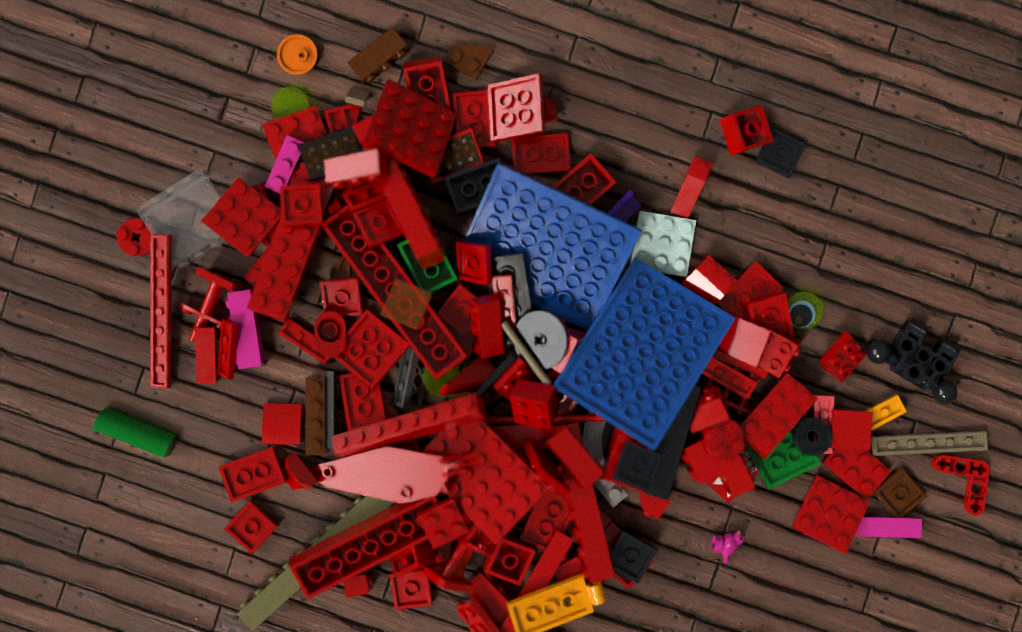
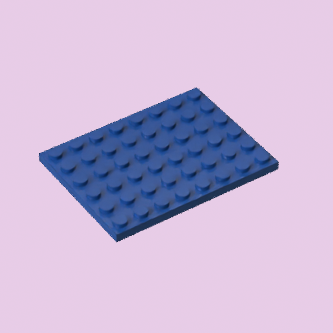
(567, 244)
(644, 353)

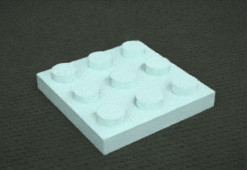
(664, 242)

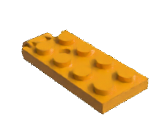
(547, 608)

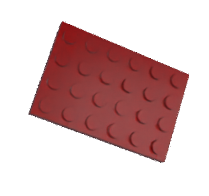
(499, 483)

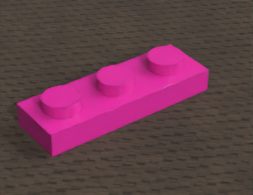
(284, 164)

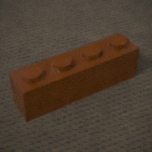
(315, 415)

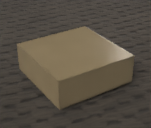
(357, 97)

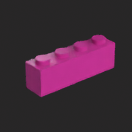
(249, 340)

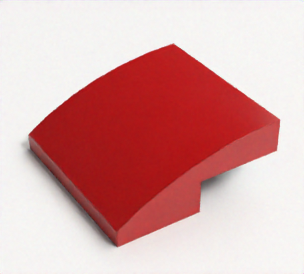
(282, 424)

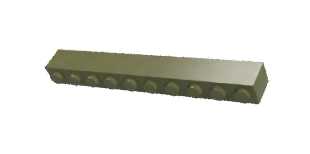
(283, 586)

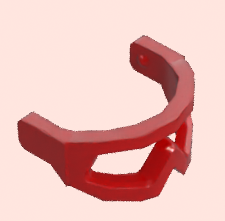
(336, 205)

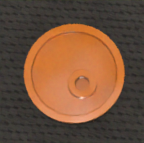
(297, 54)

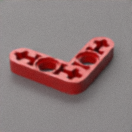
(972, 477)

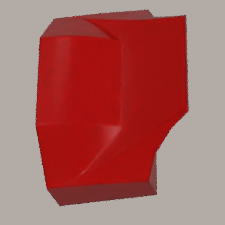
(297, 473)

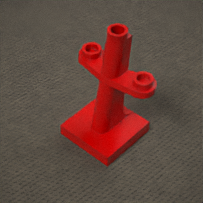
(211, 300)
(453, 575)

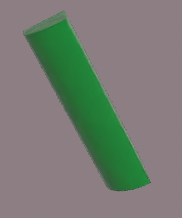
(135, 432)

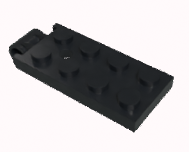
(514, 264)

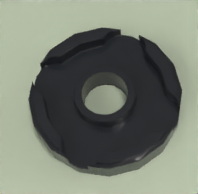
(801, 440)

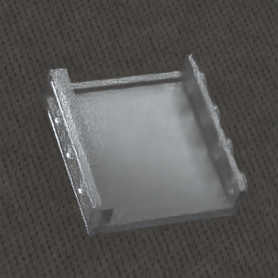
(180, 213)

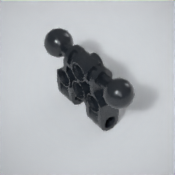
(924, 370)

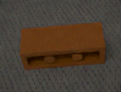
(378, 56)

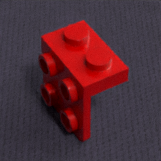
(779, 354)

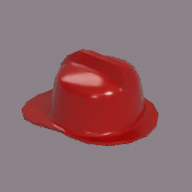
(330, 334)

